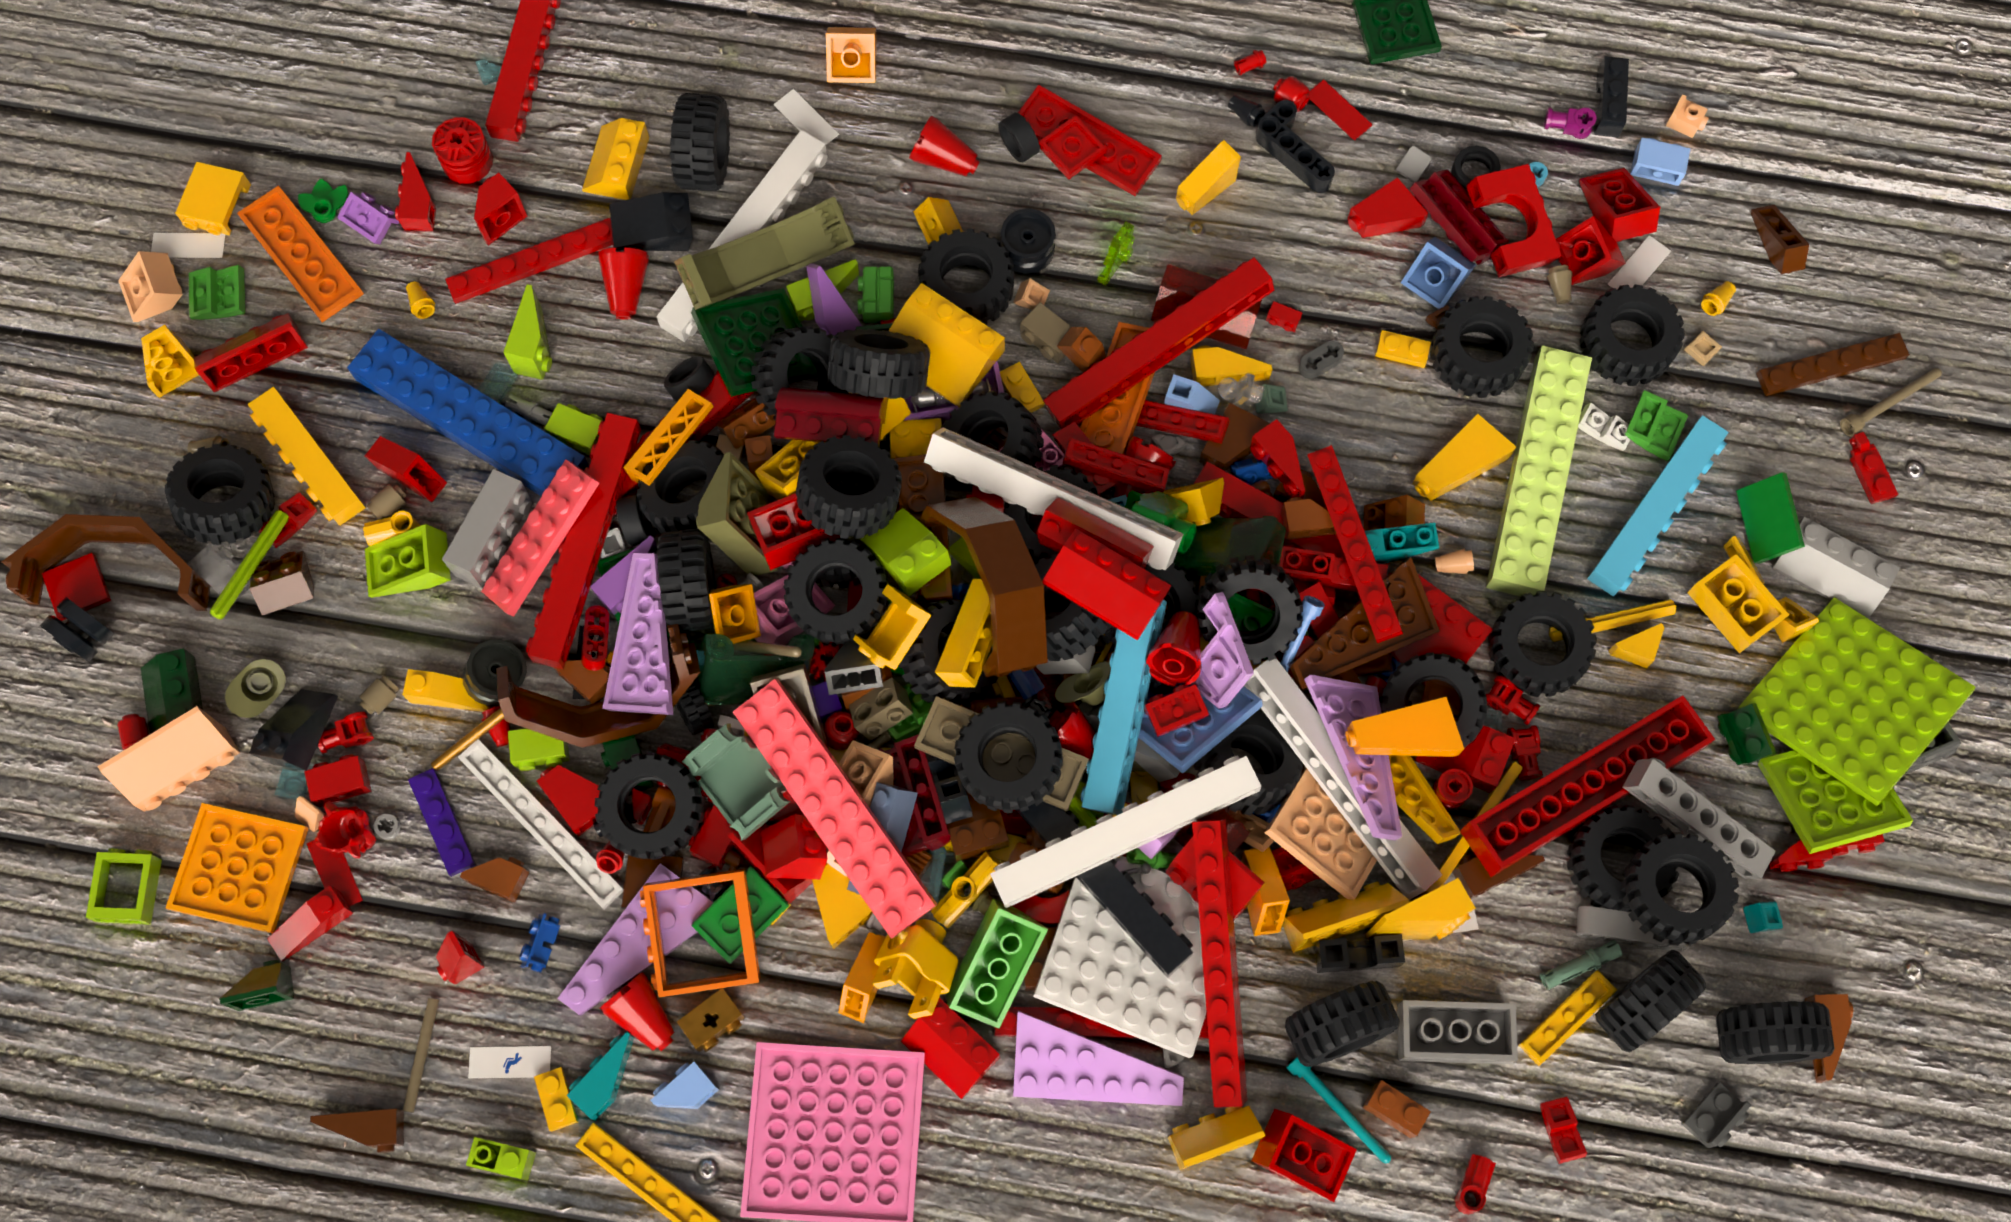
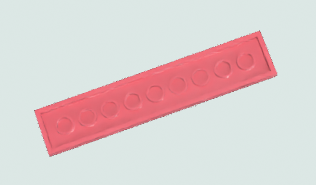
(835, 808)

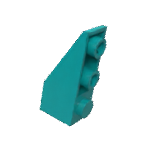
(1402, 541)
(601, 1084)

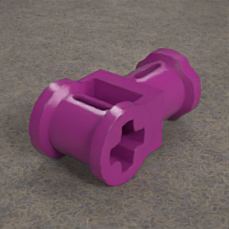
(1571, 121)

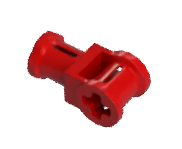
(1510, 700)
(347, 732)
(1526, 750)

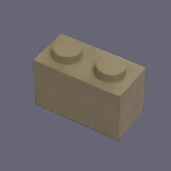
(1044, 331)

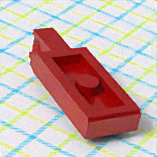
(1871, 470)

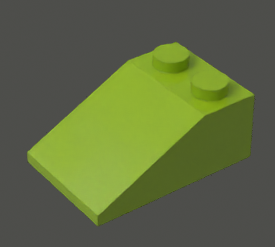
(528, 342)
(908, 551)
(407, 562)

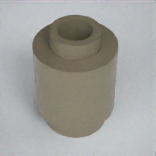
(387, 502)
(378, 695)

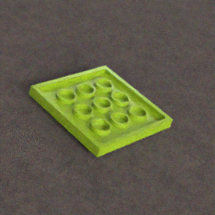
(1826, 809)

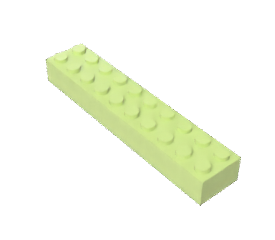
(1539, 472)

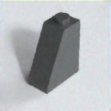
(852, 670)

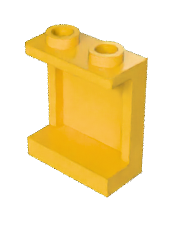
(211, 198)
(894, 631)

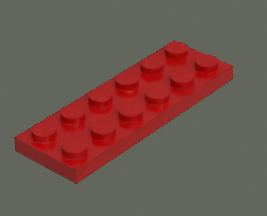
(1126, 161)

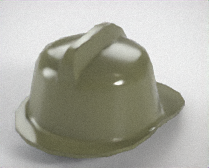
(1085, 686)
(255, 688)

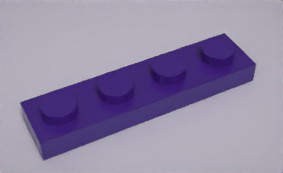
(442, 822)

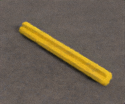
(1625, 617)

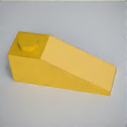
(1214, 364)
(439, 691)

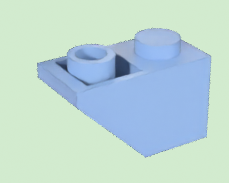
(1190, 395)
(687, 1090)

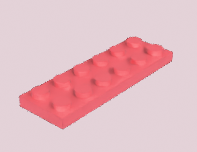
(539, 537)

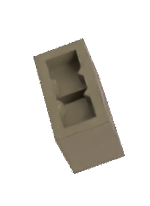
(880, 709)

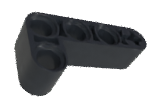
(1317, 172)

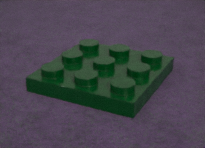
(1396, 29)

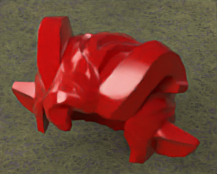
(345, 830)

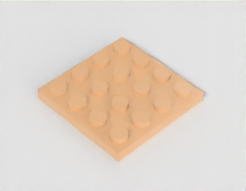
(1321, 837)

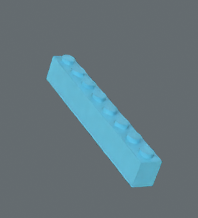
(1658, 505)
(1120, 720)

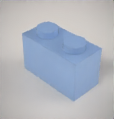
(1660, 161)

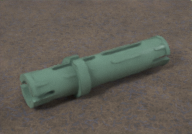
(1590, 960)

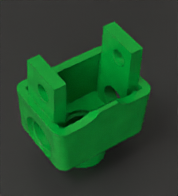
(1165, 511)

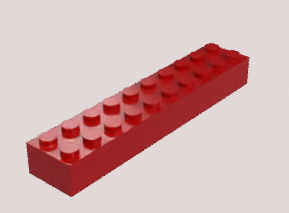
(1583, 786)

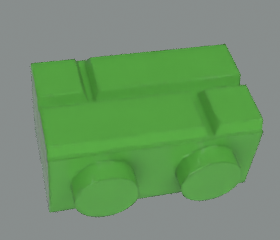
(877, 294)

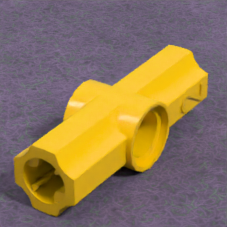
(955, 901)

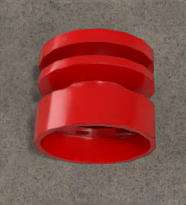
(462, 150)

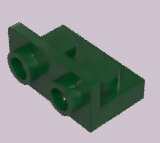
(1746, 735)

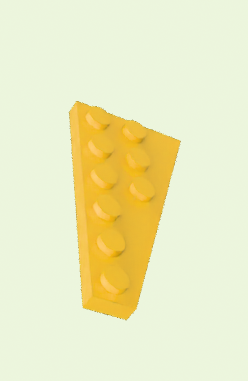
(1420, 801)

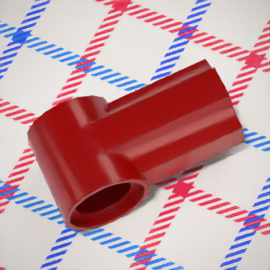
(1475, 1182)

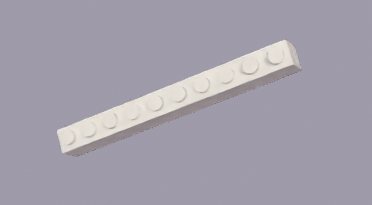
(762, 208)
(1037, 490)
(1308, 738)
(1125, 831)

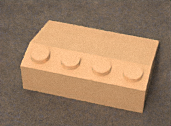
(170, 759)

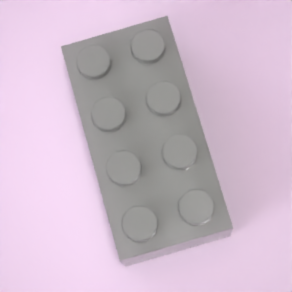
(487, 529)
(1457, 1032)

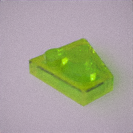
(1119, 251)

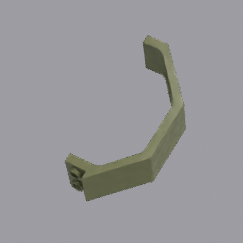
(765, 254)

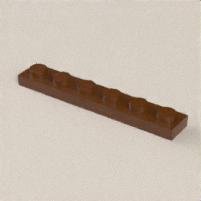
(1832, 364)

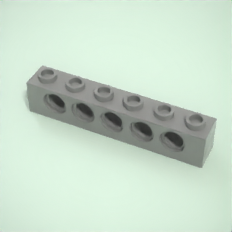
(1743, 849)

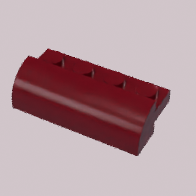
(1454, 211)
(827, 414)
(927, 823)

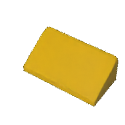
(1735, 546)

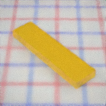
(1567, 1017)

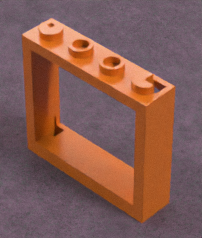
(656, 950)

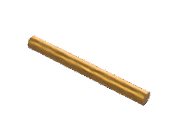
(467, 740)

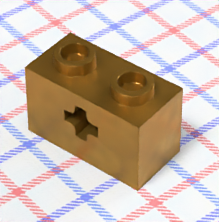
(717, 1006)

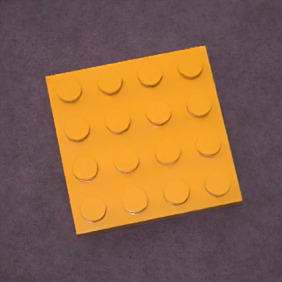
(237, 868)

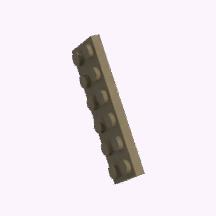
(1004, 758)

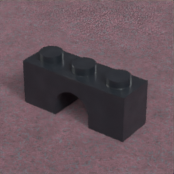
(1613, 86)
(949, 790)
(1373, 953)

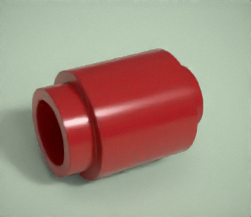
(132, 730)

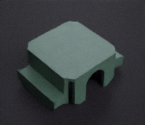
(737, 780)

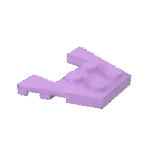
(1224, 659)

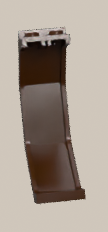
(76, 530)
(1008, 577)
(592, 723)

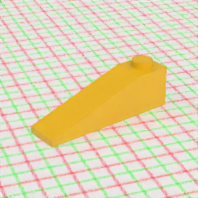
(166, 361)

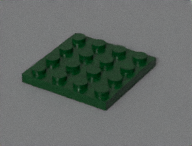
(737, 330)

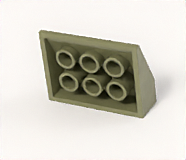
(725, 518)

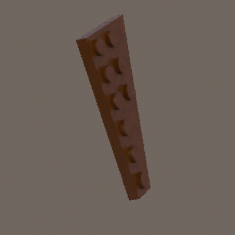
(921, 488)
(1351, 638)

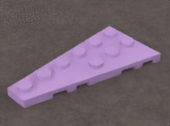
(640, 660)
(1368, 775)
(624, 947)
(1073, 1067)

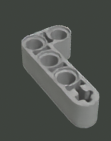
(1617, 925)

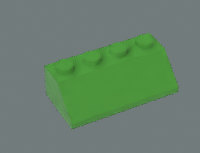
(995, 964)

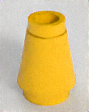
(1718, 299)
(420, 302)

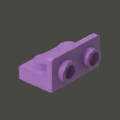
(367, 216)

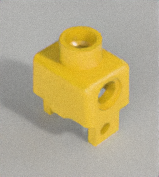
(918, 964)

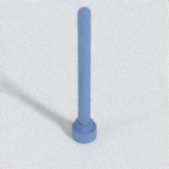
(1311, 609)

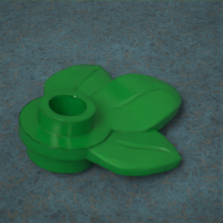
(322, 199)

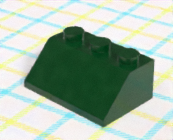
(170, 687)

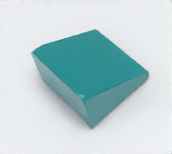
(1763, 917)

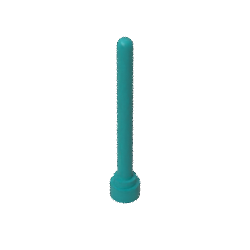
(1300, 1070)

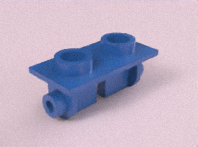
(1249, 471)
(541, 932)

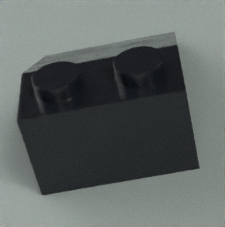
(652, 222)
(294, 730)

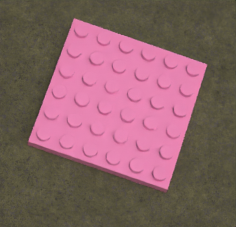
(833, 1134)

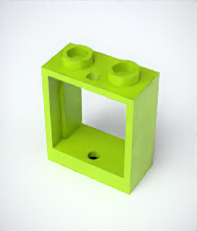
(146, 894)

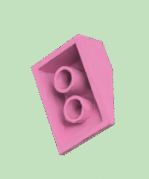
(773, 615)

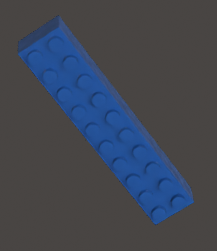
(461, 412)

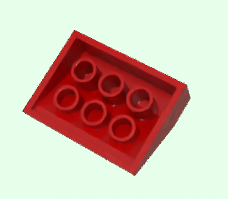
(1459, 629)

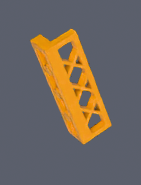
(668, 434)

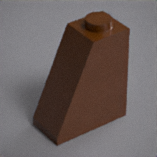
(1237, 439)

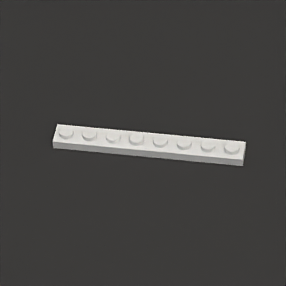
(541, 824)

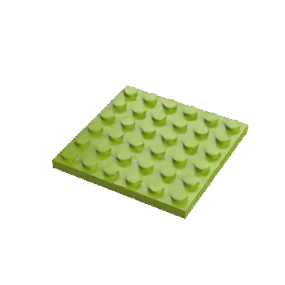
(1857, 700)

